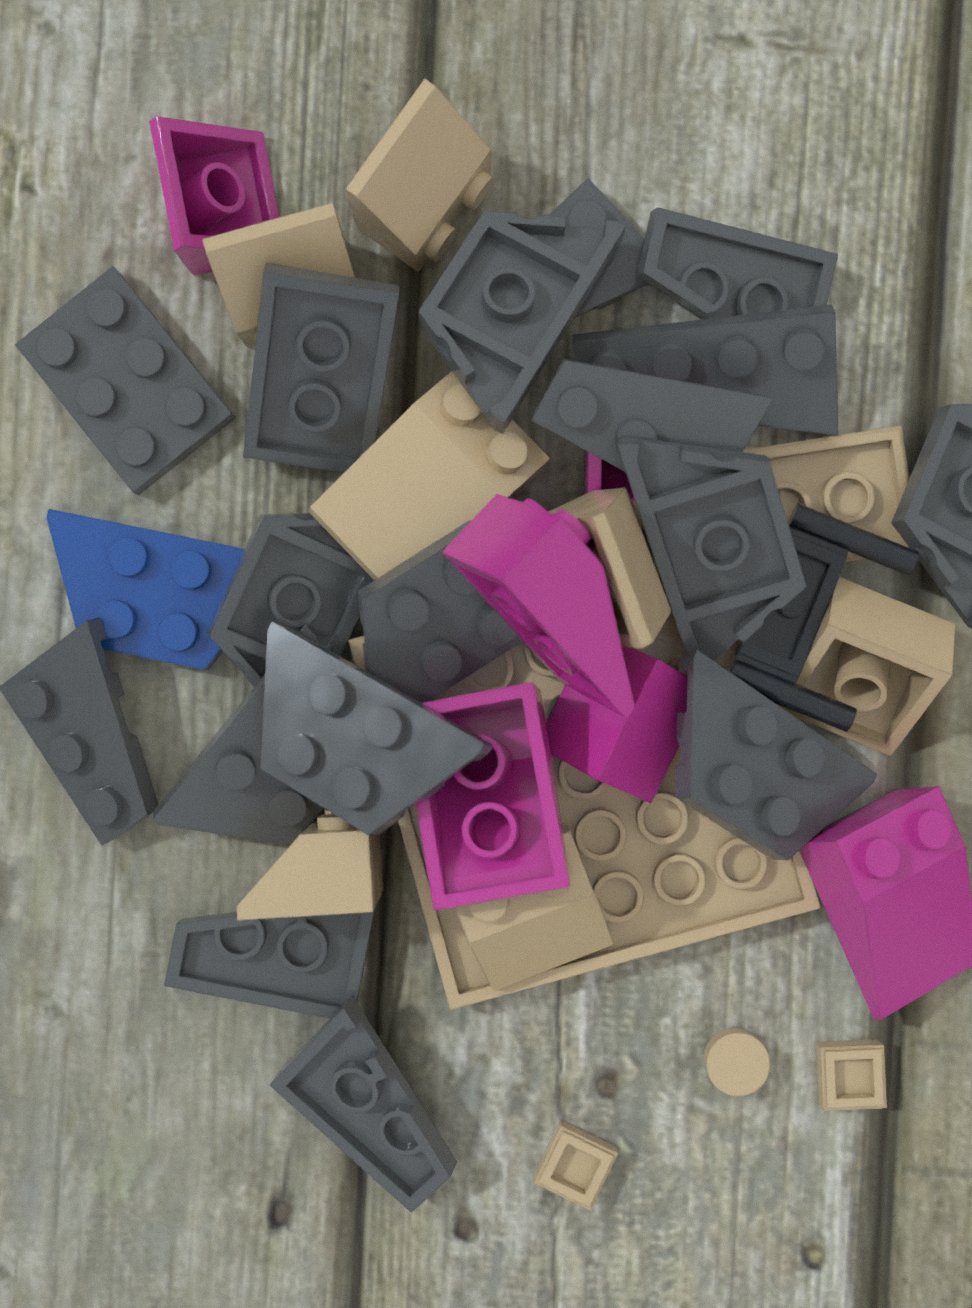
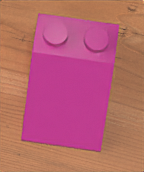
(548, 592)
(499, 817)
(896, 895)

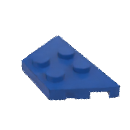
(145, 585)

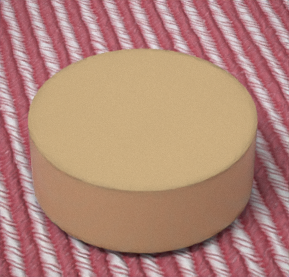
(736, 1061)

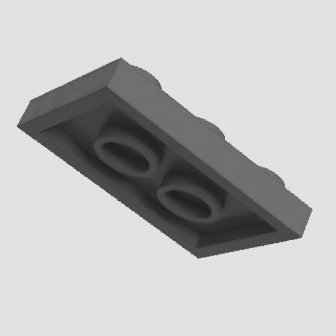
(318, 367)
(125, 381)

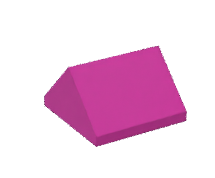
(211, 183)
(620, 750)

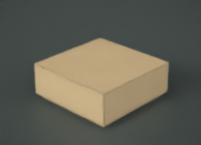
(851, 1075)
(575, 1164)

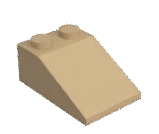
(425, 479)

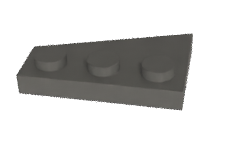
(730, 269)
(603, 404)
(366, 1107)

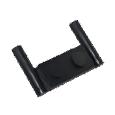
(778, 650)

